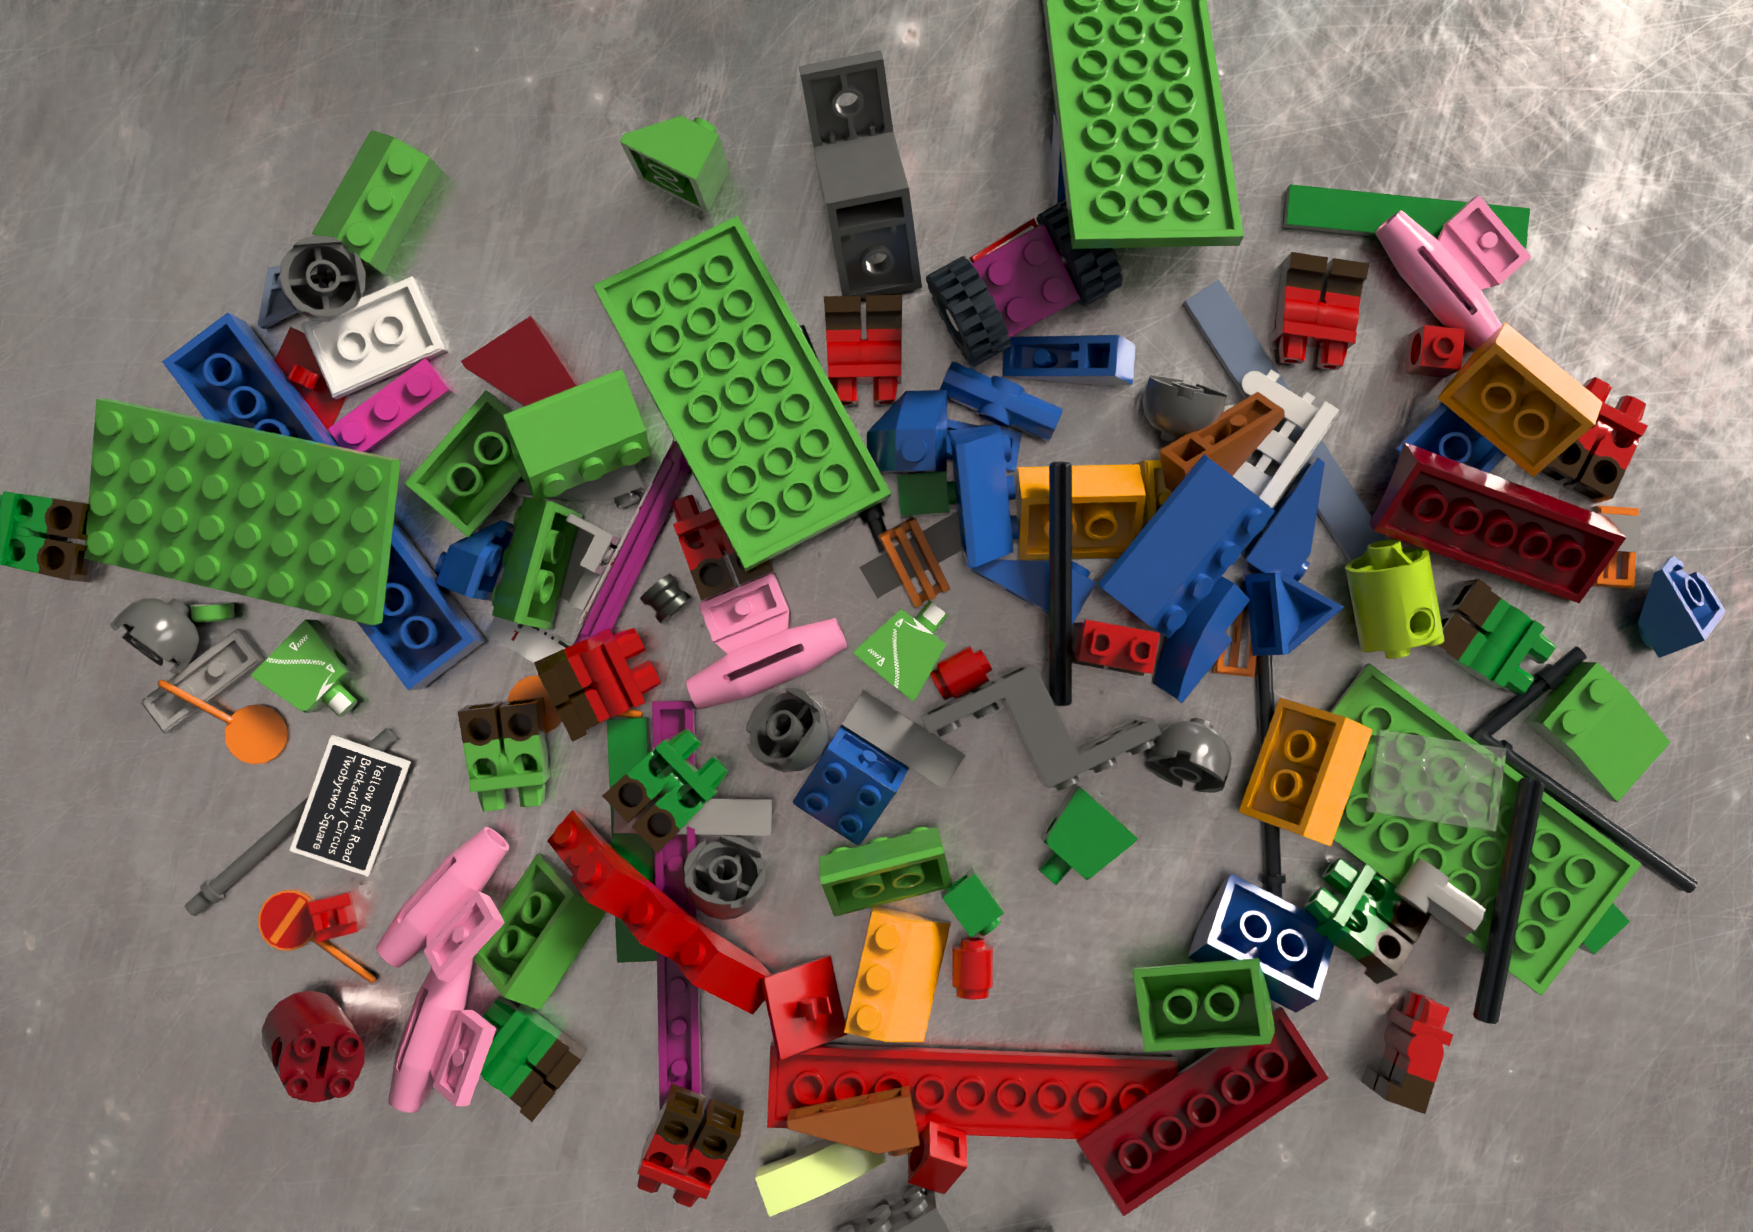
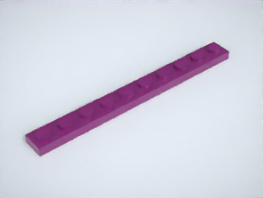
(677, 998)

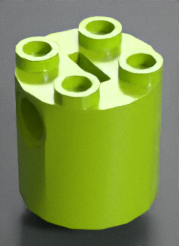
(1394, 599)

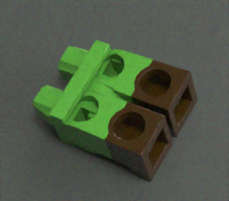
(505, 750)

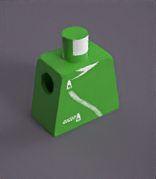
(905, 649)
(309, 671)

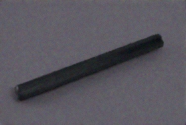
(1060, 582)
(1508, 900)

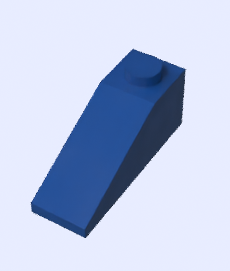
(1071, 359)
(1289, 532)
(1031, 582)

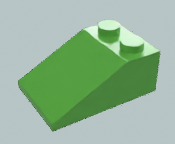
(1599, 729)

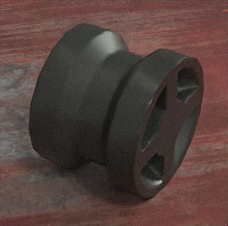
(665, 598)

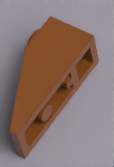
(1225, 441)
(869, 1122)

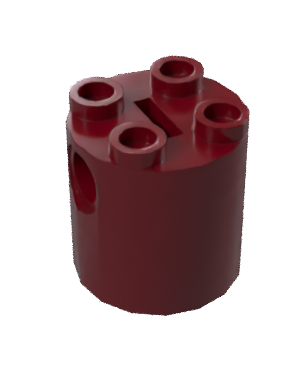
(313, 1047)

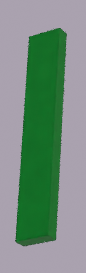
(1365, 211)
(627, 746)

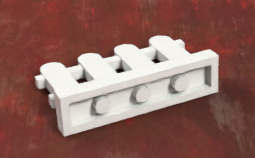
(1276, 445)

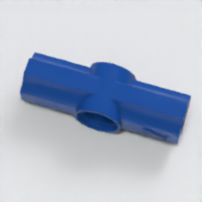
(1001, 401)

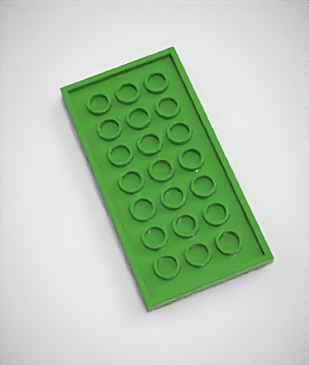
(1141, 124)
(742, 392)
(241, 510)
(1571, 865)

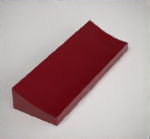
(1495, 524)
(1199, 1114)

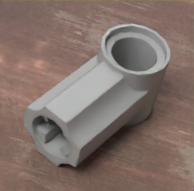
(1432, 893)

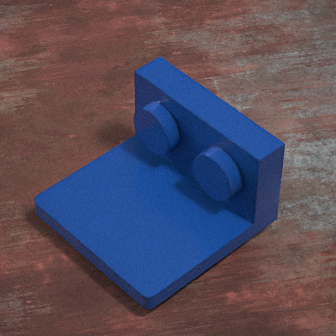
(850, 785)

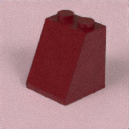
(523, 364)

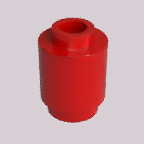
(961, 673)
(972, 968)

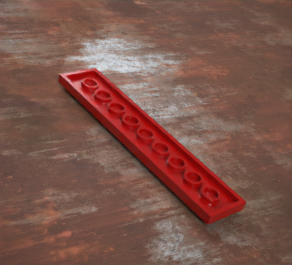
(972, 1088)

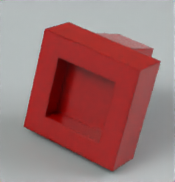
(333, 916)

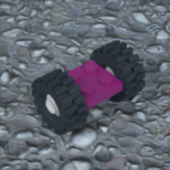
(1019, 285)

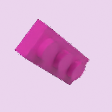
(391, 408)

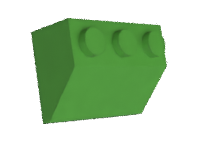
(680, 158)
(379, 199)
(577, 435)
(469, 467)
(535, 564)
(884, 871)
(541, 934)
(1203, 1005)

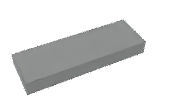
(204, 679)
(903, 739)

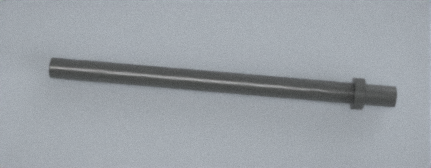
(213, 890)

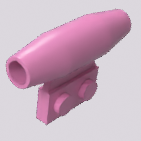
(1450, 272)
(759, 647)
(449, 910)
(440, 1045)

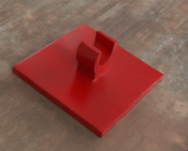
(304, 372)
(803, 1007)

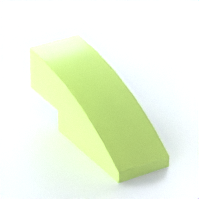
(812, 1173)

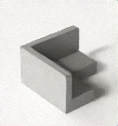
(588, 561)

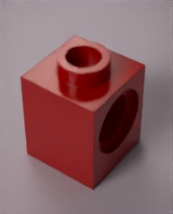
(1435, 351)
(938, 1158)

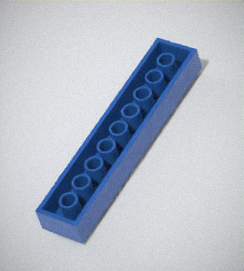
(241, 384)

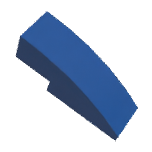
(1199, 641)

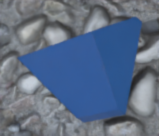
(1284, 612)

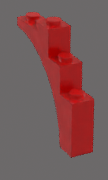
(654, 918)

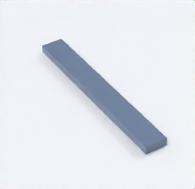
(1242, 353)

